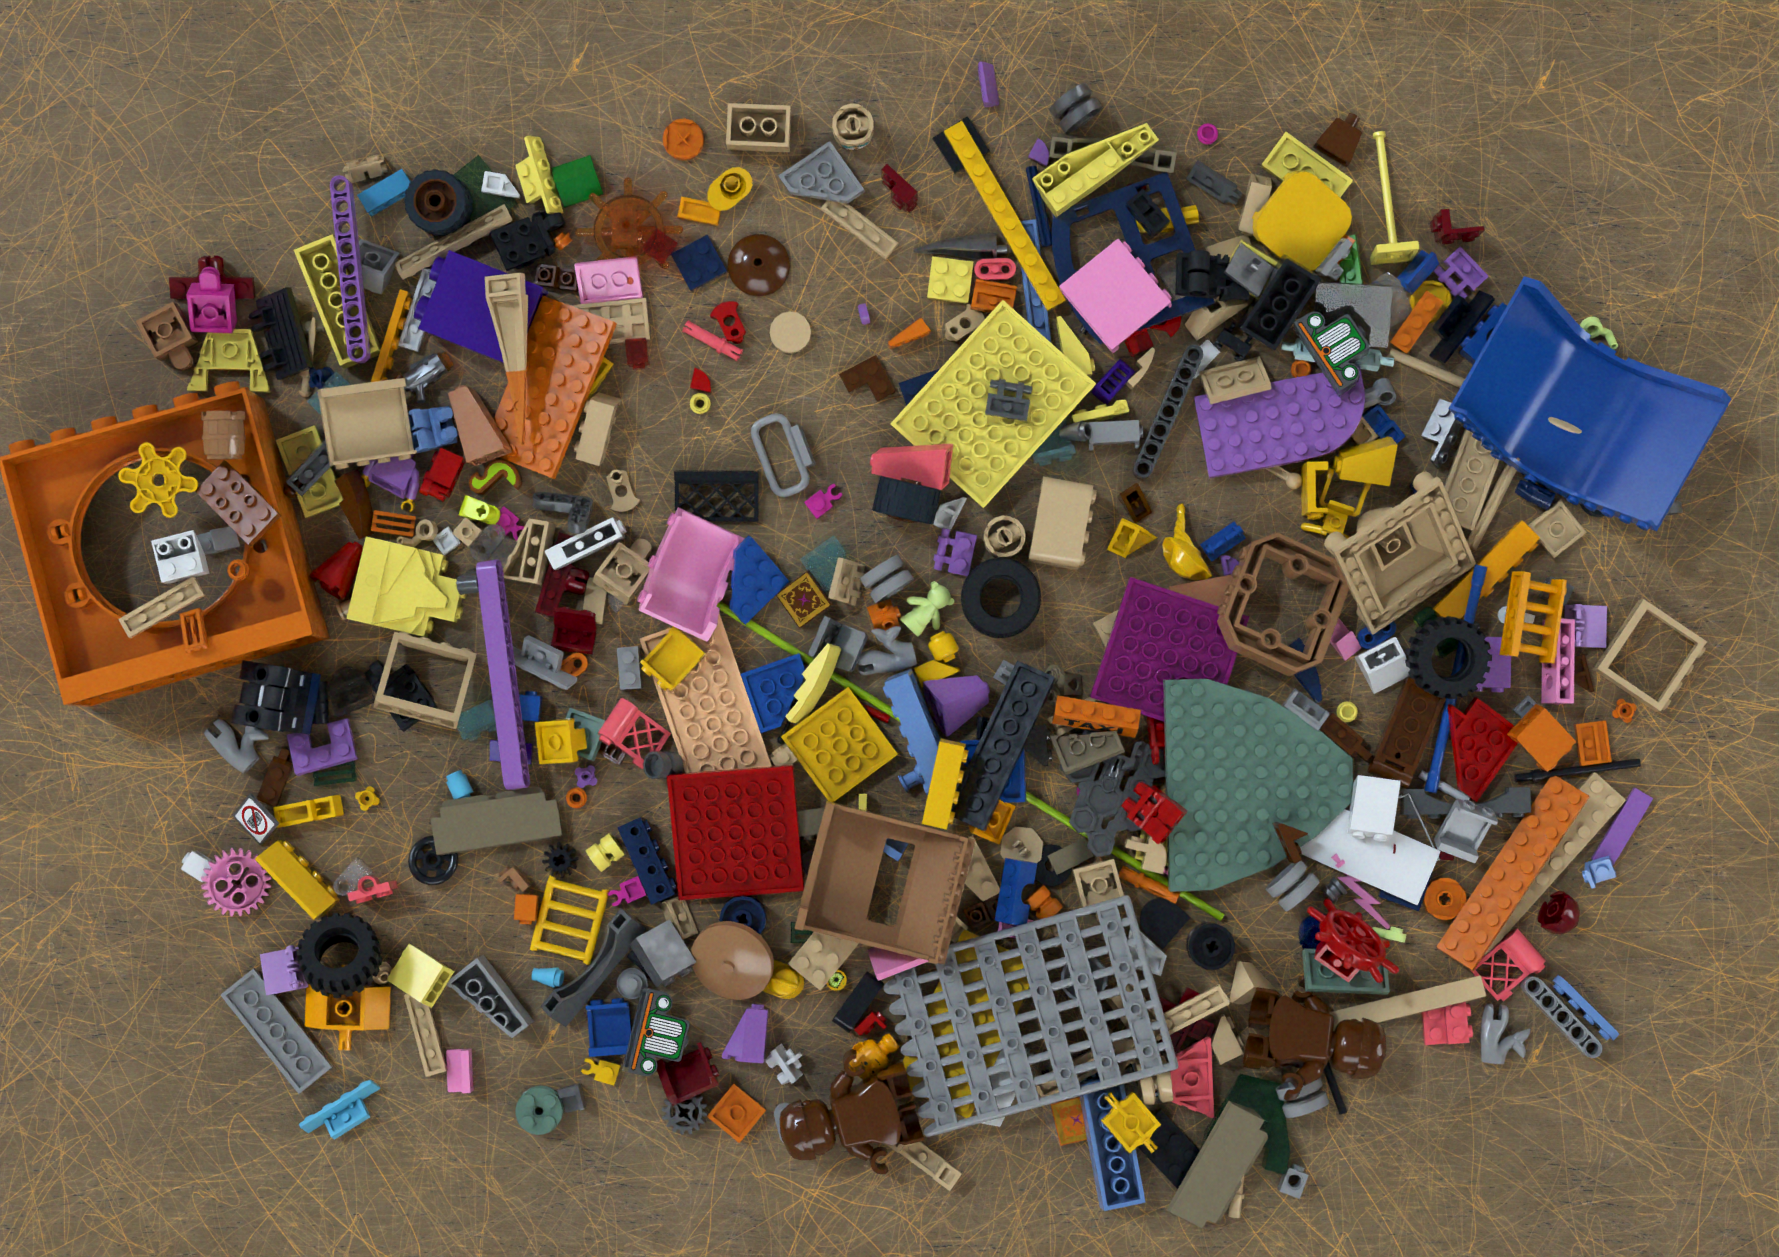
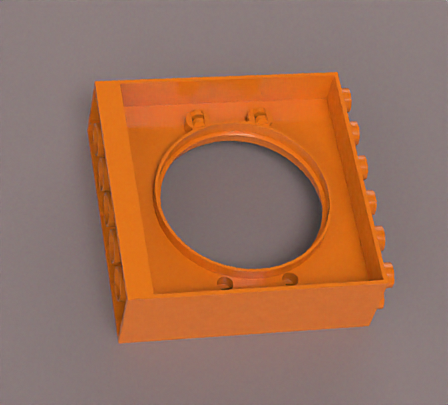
(88, 647)

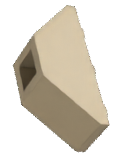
(1210, 317)

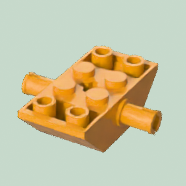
(367, 1011)

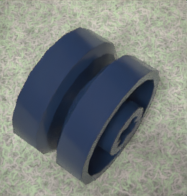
(748, 906)

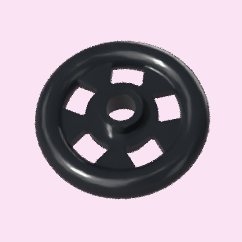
(421, 873)

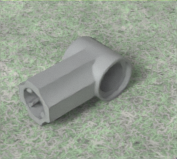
(1380, 393)

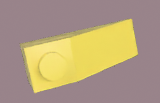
(1073, 349)

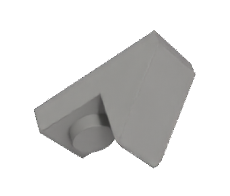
(218, 540)

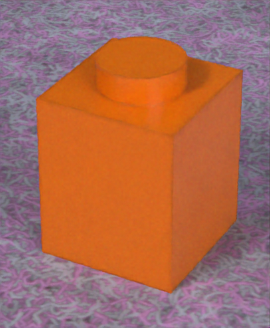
(526, 908)

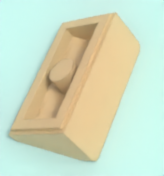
(680, 916)

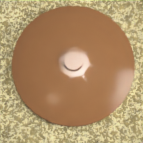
(732, 960)

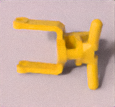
(1338, 513)

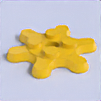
(144, 477)

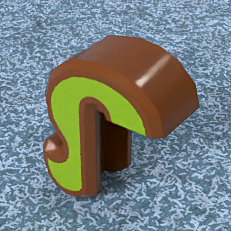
(492, 474)

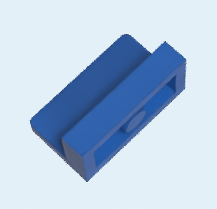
(1418, 271)

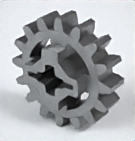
(691, 1119)

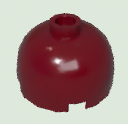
(1559, 914)

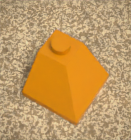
(997, 824)

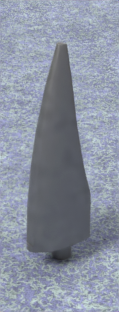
(970, 247)

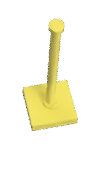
(1394, 251)

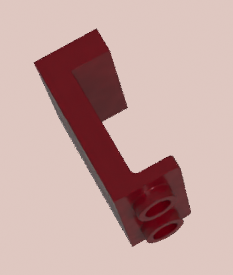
(689, 1076)

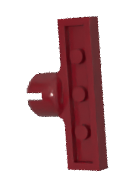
(243, 286)
(560, 581)

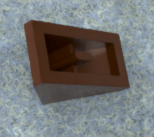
(1134, 503)

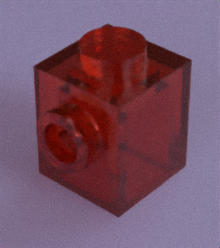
(637, 353)

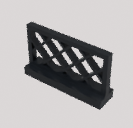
(719, 477)

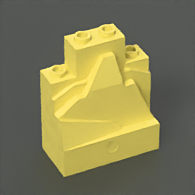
(403, 588)

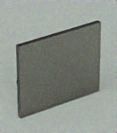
(1365, 303)

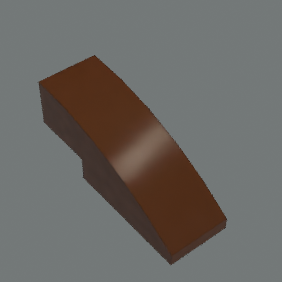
(356, 503)

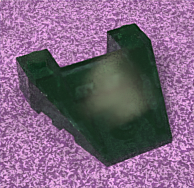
(1263, 1098)

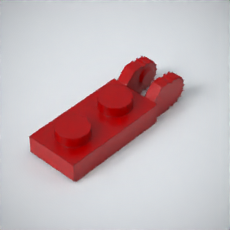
(1156, 738)

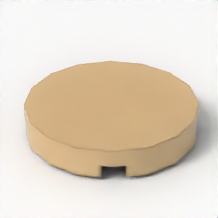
(790, 332)

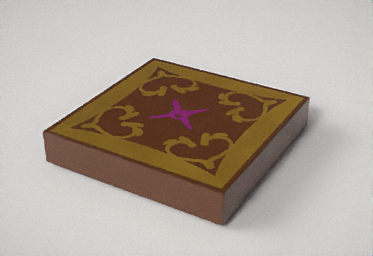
(804, 599)

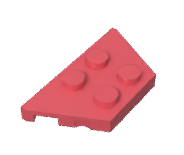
(1194, 1078)

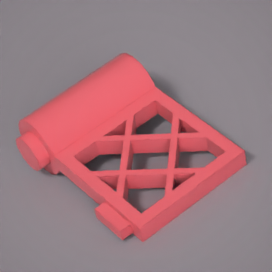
(618, 727)
(1521, 953)

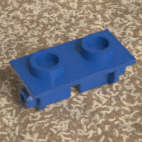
(1223, 541)

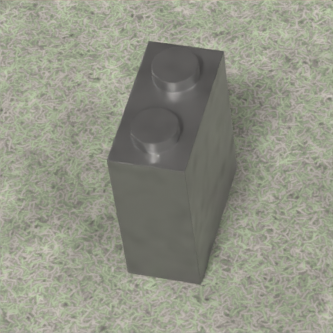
(663, 954)

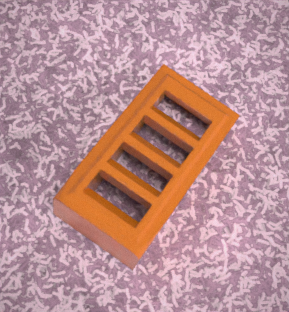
(913, 332)

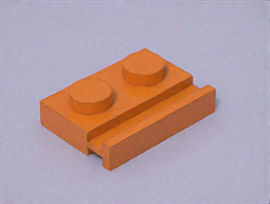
(989, 294)
(1592, 743)

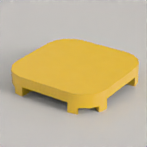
(1302, 220)

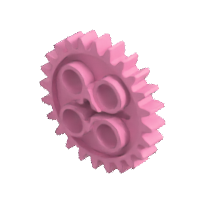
(220, 871)

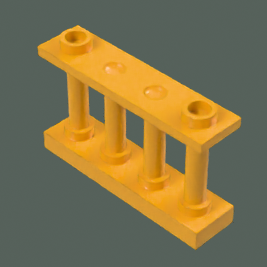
(1515, 613)

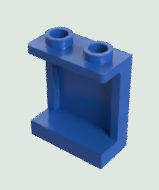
(608, 1027)

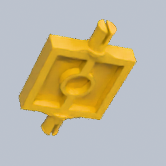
(1130, 1122)

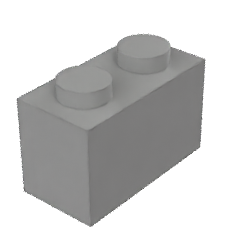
(630, 668)

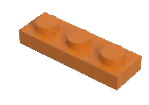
(1416, 322)

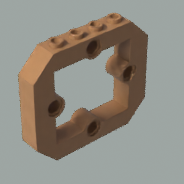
(1310, 563)

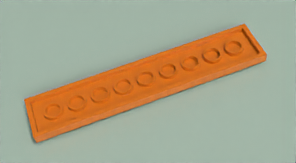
(1512, 872)

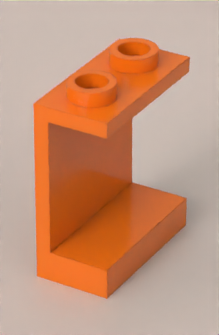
(1542, 737)

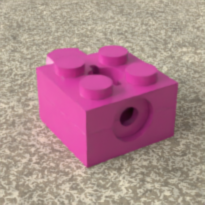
(211, 304)

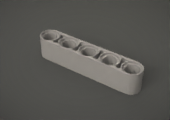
(1568, 1023)

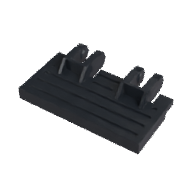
(285, 334)

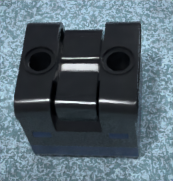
(276, 698)

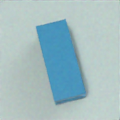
(385, 192)

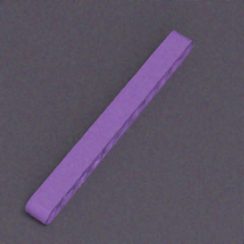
(502, 674)

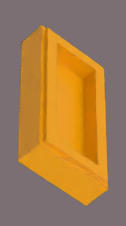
(698, 211)

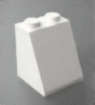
(1373, 807)

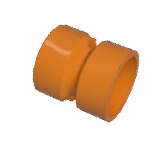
(1042, 903)

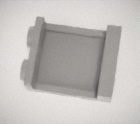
(1464, 829)

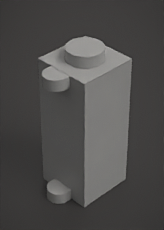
(1115, 433)

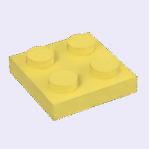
(950, 280)

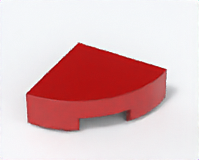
(700, 381)

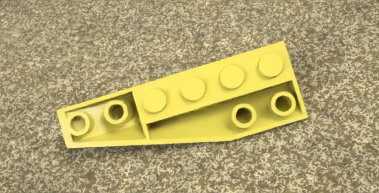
(1090, 167)

